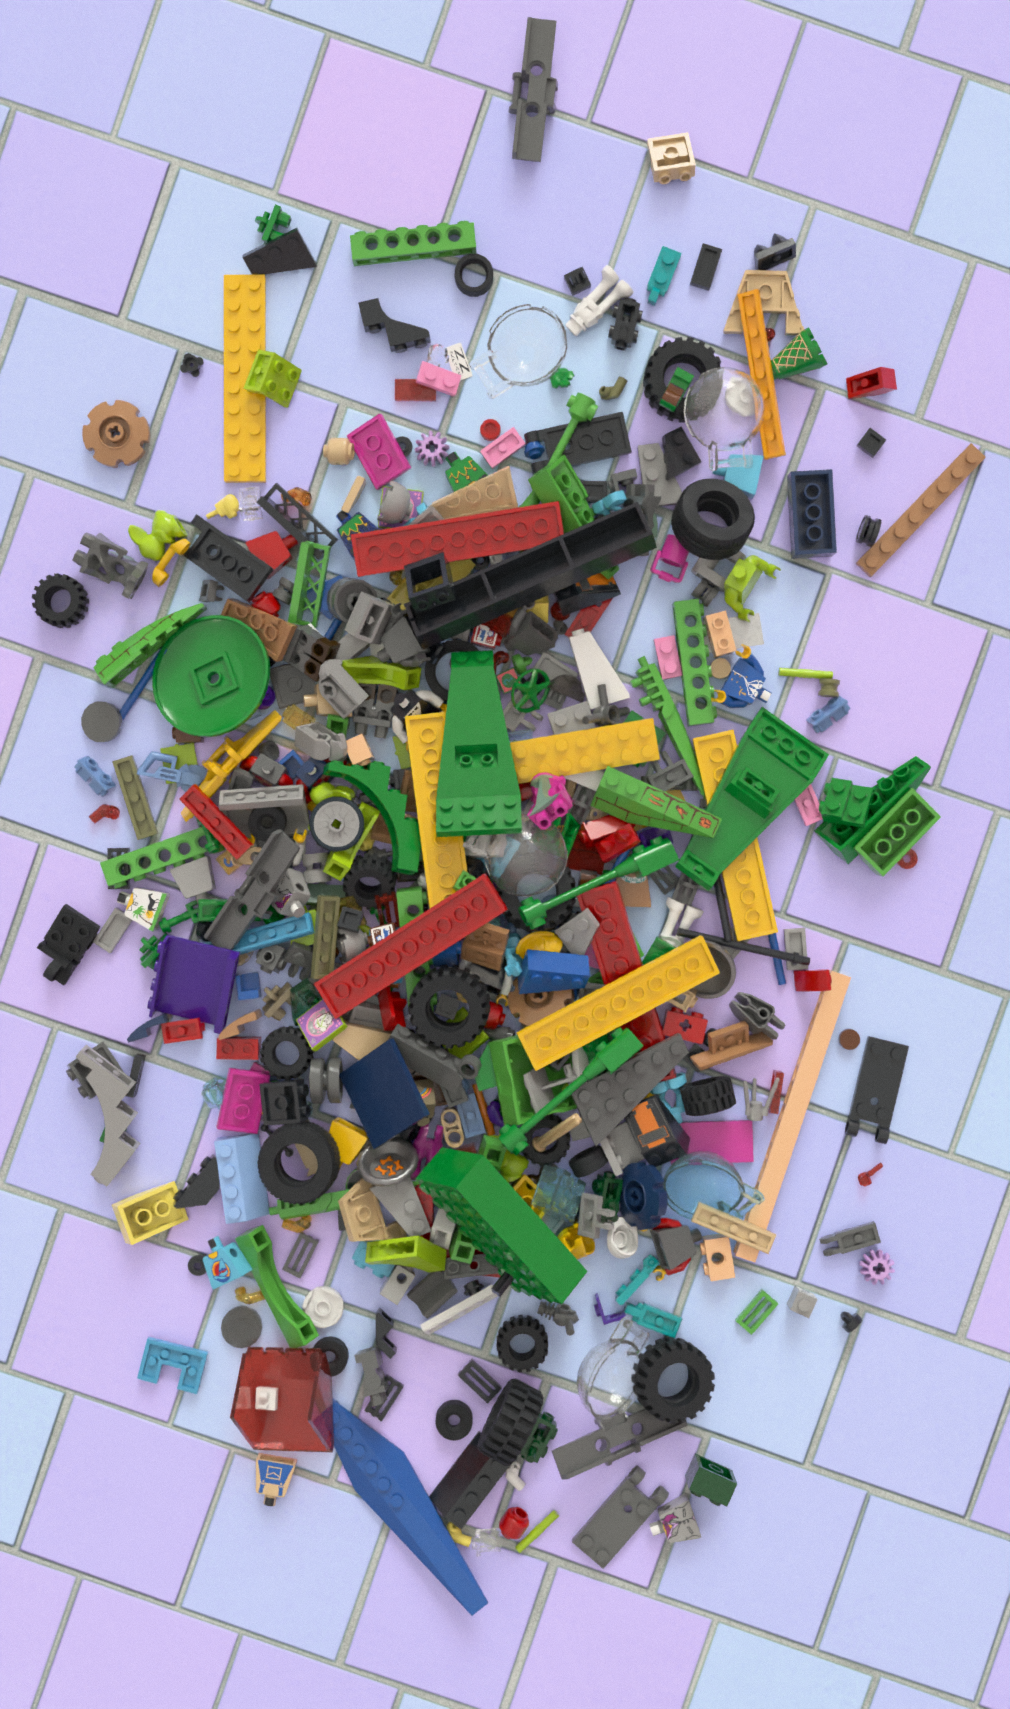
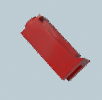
(599, 829)

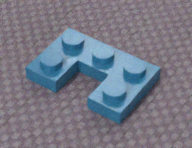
(161, 1352)

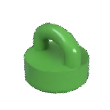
(520, 663)

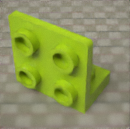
(273, 377)

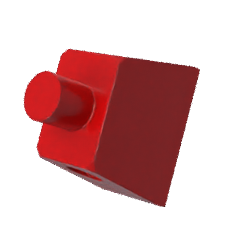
(273, 550)

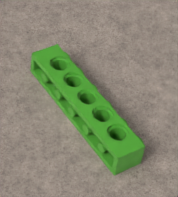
(406, 252)
(693, 609)
(112, 867)
(406, 897)

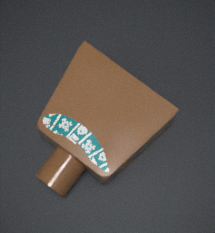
(634, 890)

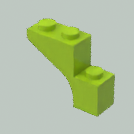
(373, 671)
(340, 862)

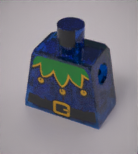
(353, 525)

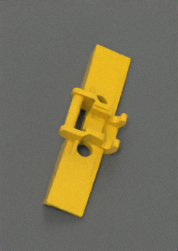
(237, 751)

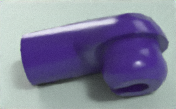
(494, 1114)

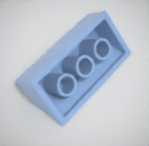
(240, 1183)

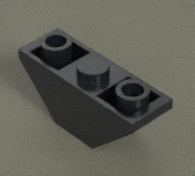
(200, 1186)

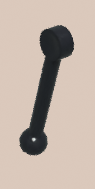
(288, 1151)

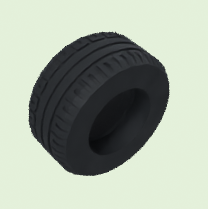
(725, 501)
(283, 1185)

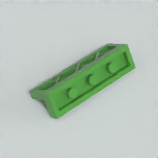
(302, 580)

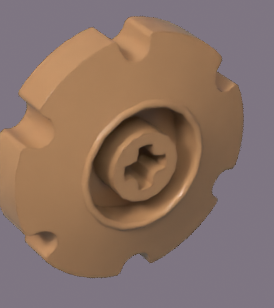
(110, 419)
(532, 1008)

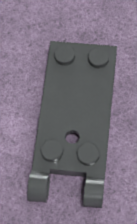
(613, 1526)

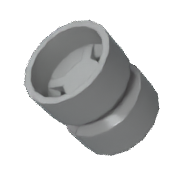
(315, 875)

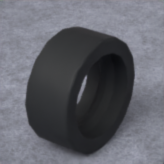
(473, 259)

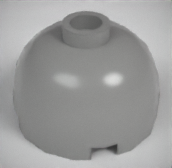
(395, 504)
(350, 944)

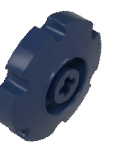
(642, 1196)

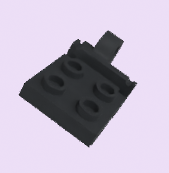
(67, 942)

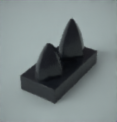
(780, 252)

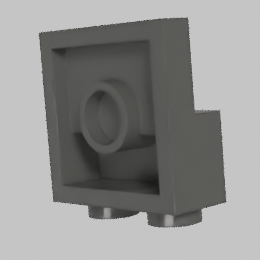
(80, 1072)

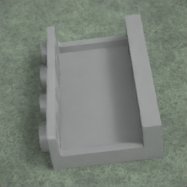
(239, 803)

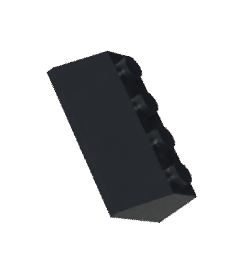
(466, 1484)

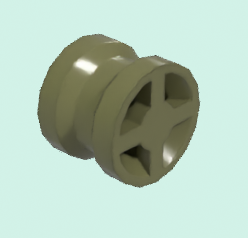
(829, 688)

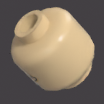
(339, 451)

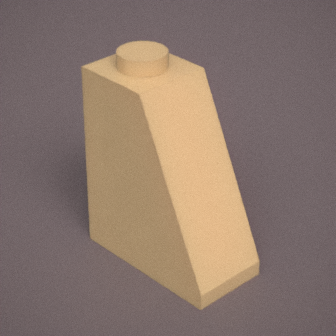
(361, 1039)

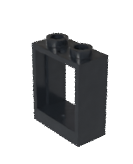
(426, 570)

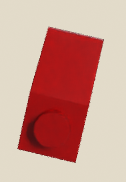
(871, 383)

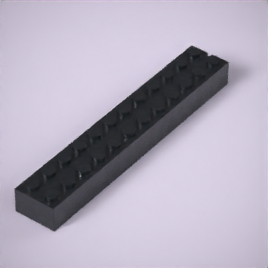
(536, 574)

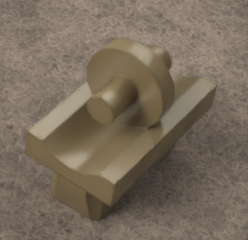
(275, 999)

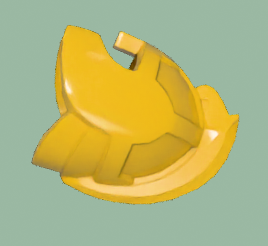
(539, 941)
(578, 1245)

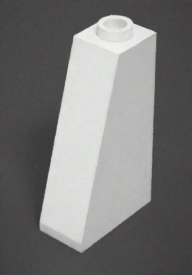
(595, 669)

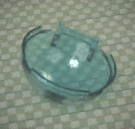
(707, 1179)

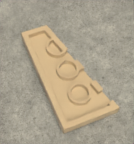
(486, 495)

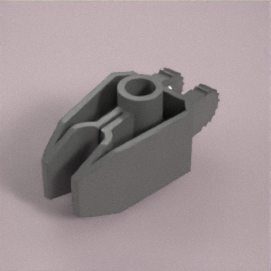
(756, 1014)

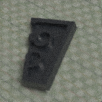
(280, 255)

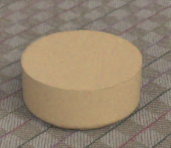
(720, 668)

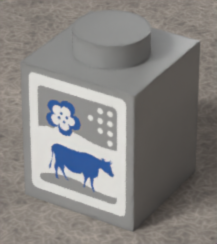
(802, 1301)

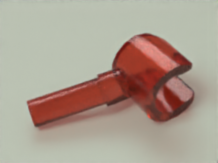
(864, 1177)

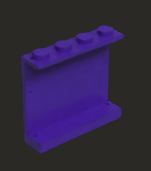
(193, 981)

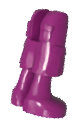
(427, 1146)

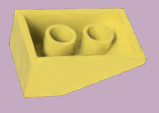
(148, 1213)

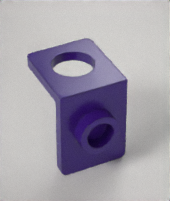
(609, 1318)

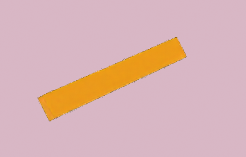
(761, 371)

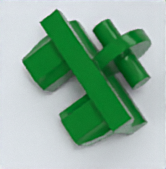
(277, 218)
(149, 950)

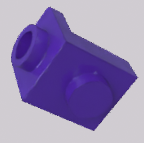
(652, 833)

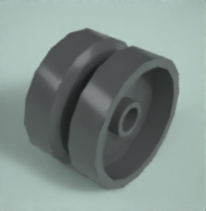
(342, 595)
(323, 1080)

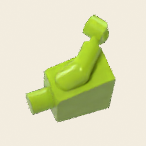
(742, 581)

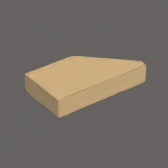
(354, 494)

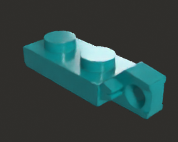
(662, 273)
(637, 1278)
(654, 1318)

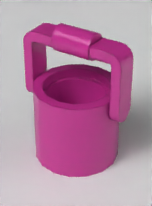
(672, 554)

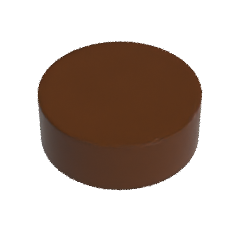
(849, 1039)

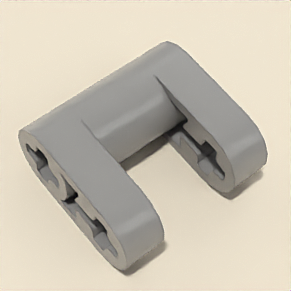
(704, 569)

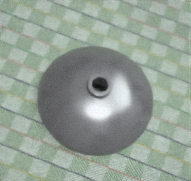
(722, 982)

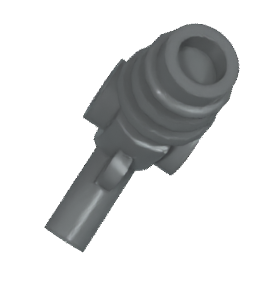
(561, 1315)

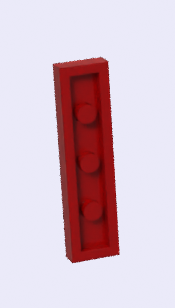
(216, 821)

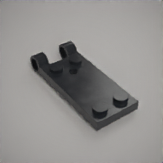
(590, 442)
(231, 565)
(879, 1078)

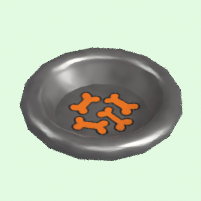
(387, 1164)

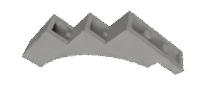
(110, 1087)

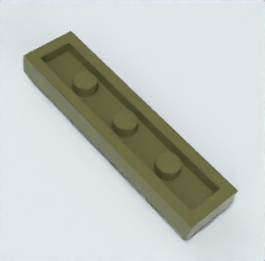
(135, 797)
(325, 936)

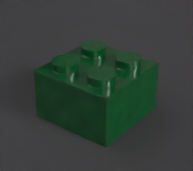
(710, 1480)

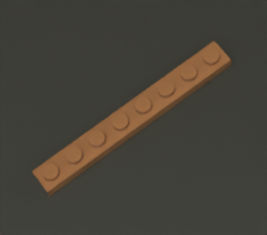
(920, 510)

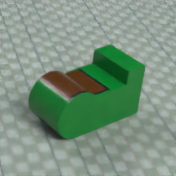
(676, 389)

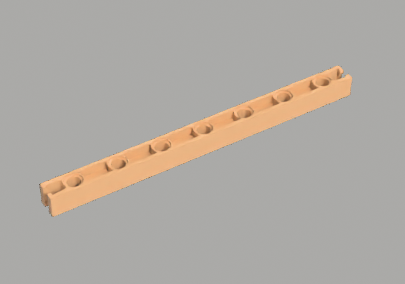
(795, 1106)

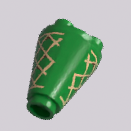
(798, 357)

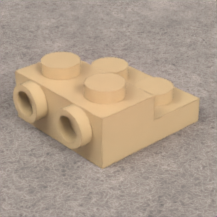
(671, 158)

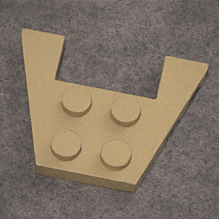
(775, 297)
(364, 1216)

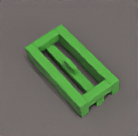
(750, 1306)

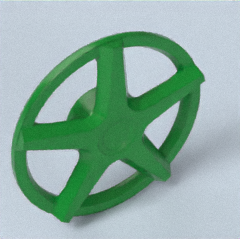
(529, 690)

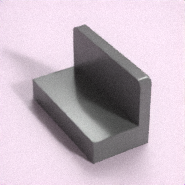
(432, 1293)

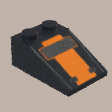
(586, 593)
(657, 1132)

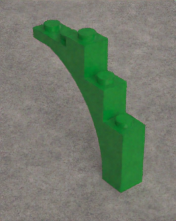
(392, 805)

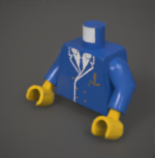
(743, 682)

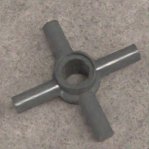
(606, 713)

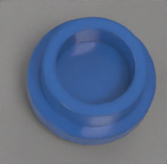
(534, 450)

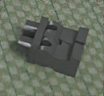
(374, 1375)

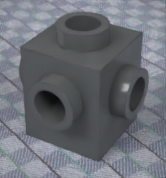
(271, 959)

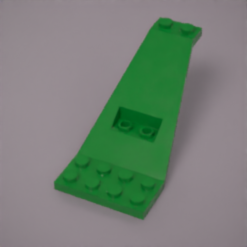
(477, 769)
(758, 784)

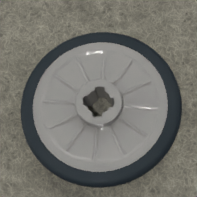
(323, 817)

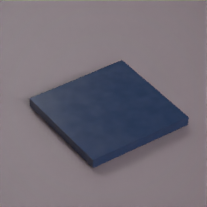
(384, 1093)

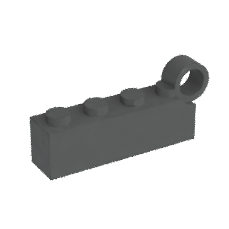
(433, 1061)

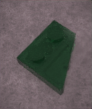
(303, 997)

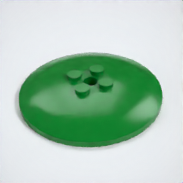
(185, 671)

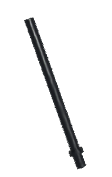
(793, 958)

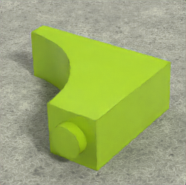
(407, 1251)

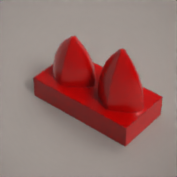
(617, 843)

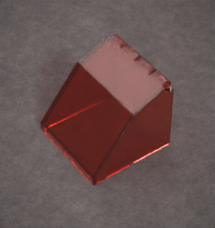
(304, 1400)

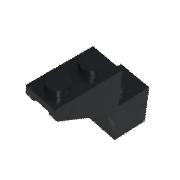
(399, 333)

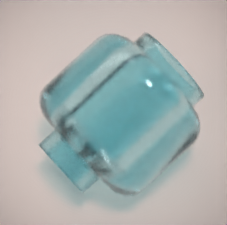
(213, 1092)

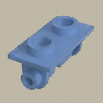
(836, 708)
(87, 769)

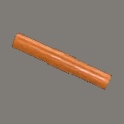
(483, 1110)

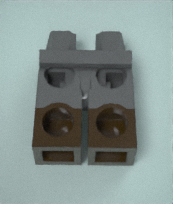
(310, 650)
(375, 714)

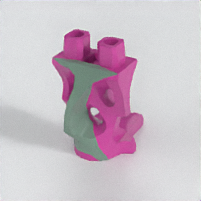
(549, 799)

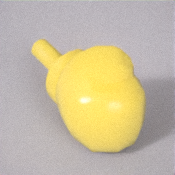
(227, 506)

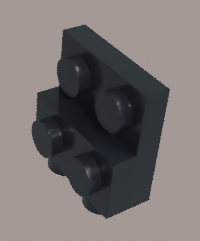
(284, 1102)

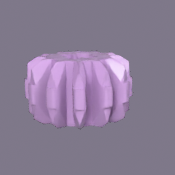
(432, 440)
(880, 1273)

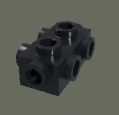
(624, 331)

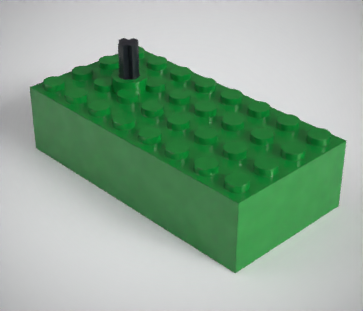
(501, 1226)

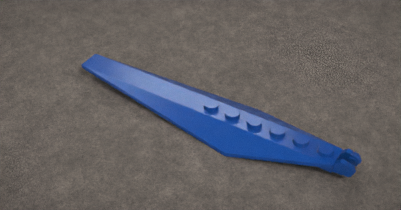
(395, 1493)

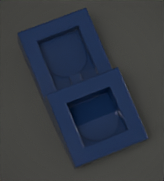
(144, 1030)

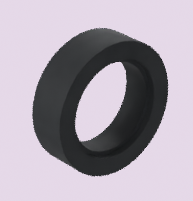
(430, 669)

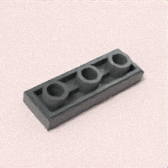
(458, 1269)

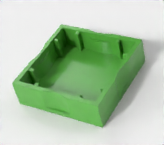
(509, 1066)

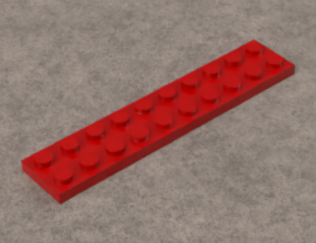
(457, 537)
(411, 946)
(619, 955)

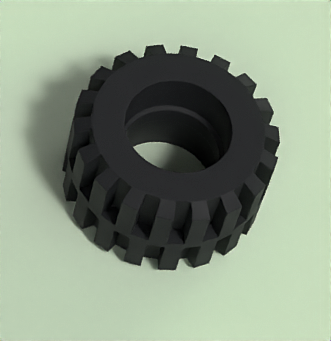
(48, 589)
(369, 867)
(269, 1057)
(708, 1096)
(550, 1155)
(522, 1360)

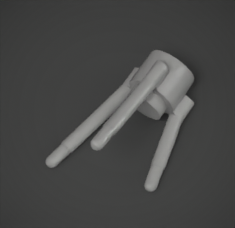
(754, 1109)

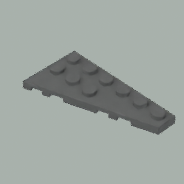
(610, 1098)

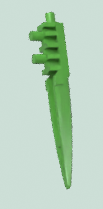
(668, 714)
(326, 1203)

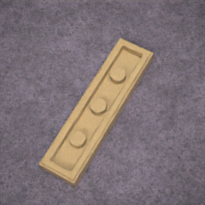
(733, 1227)

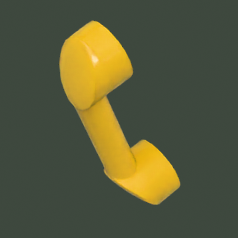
(160, 576)

